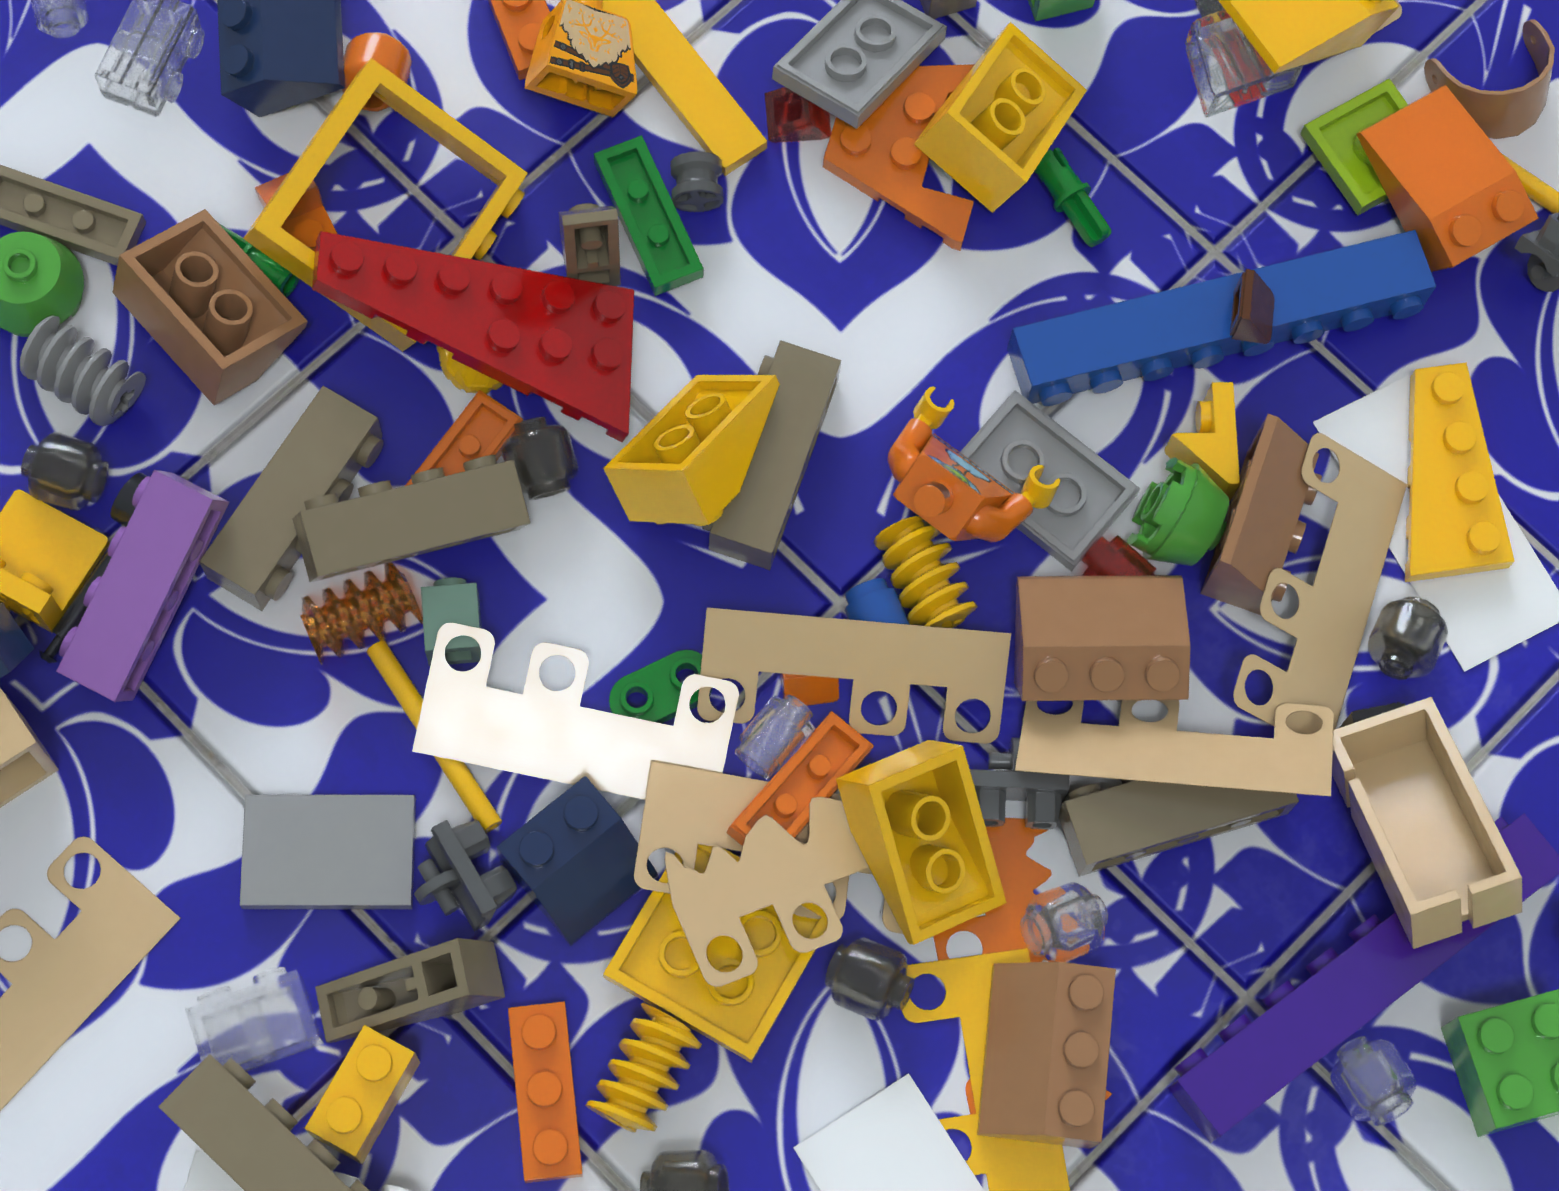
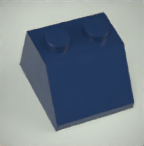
(279, 52)
(574, 860)

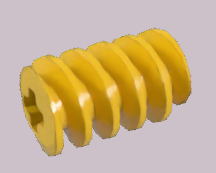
(922, 574)
(645, 1071)

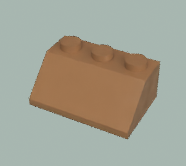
(207, 305)
(1262, 518)
(1101, 638)
(1047, 1053)

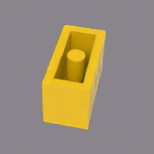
(362, 1094)

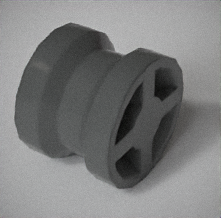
(696, 181)

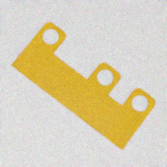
(1006, 1162)

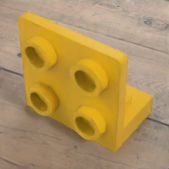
(44, 558)

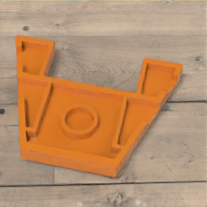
(886, 163)

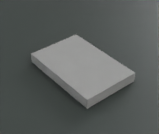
(859, 56)
(1089, 489)
(328, 852)

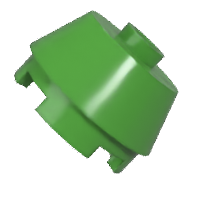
(37, 281)
(1180, 516)

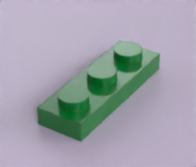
(648, 215)

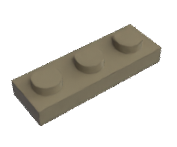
(67, 216)

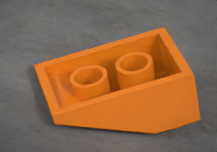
(1446, 179)

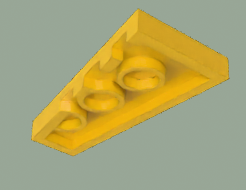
(1453, 498)

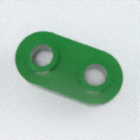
(659, 686)

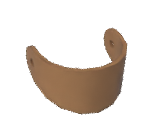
(1508, 111)

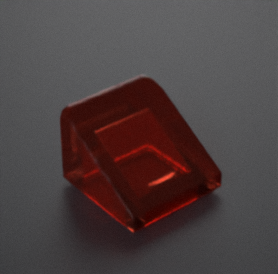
(794, 118)

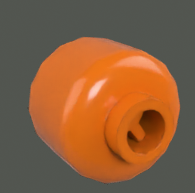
(384, 50)

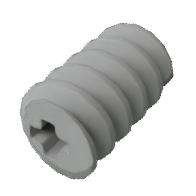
(78, 376)

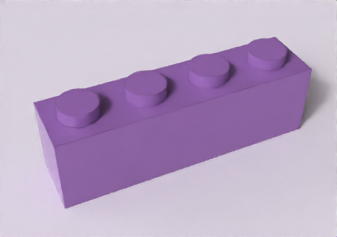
(141, 585)

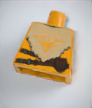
(584, 57)

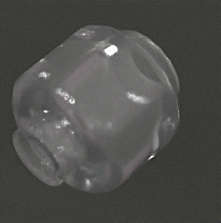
(1064, 923)
(1373, 1080)

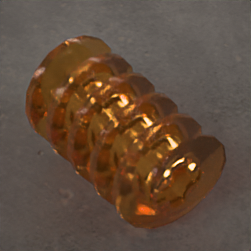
(359, 611)

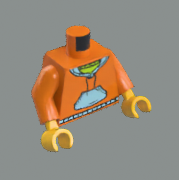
(951, 488)

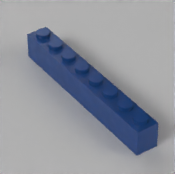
(1193, 322)

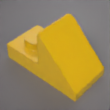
(1216, 438)

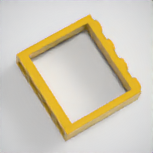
(377, 80)

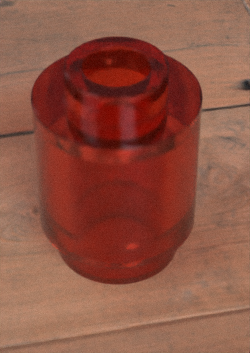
(1116, 559)

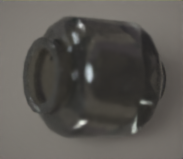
(541, 457)
(65, 471)
(1408, 636)
(869, 978)
(685, 1172)

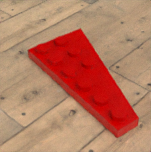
(505, 321)

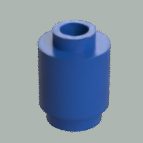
(875, 603)

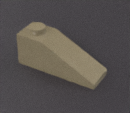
(591, 243)
(411, 989)

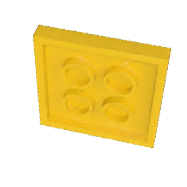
(663, 971)

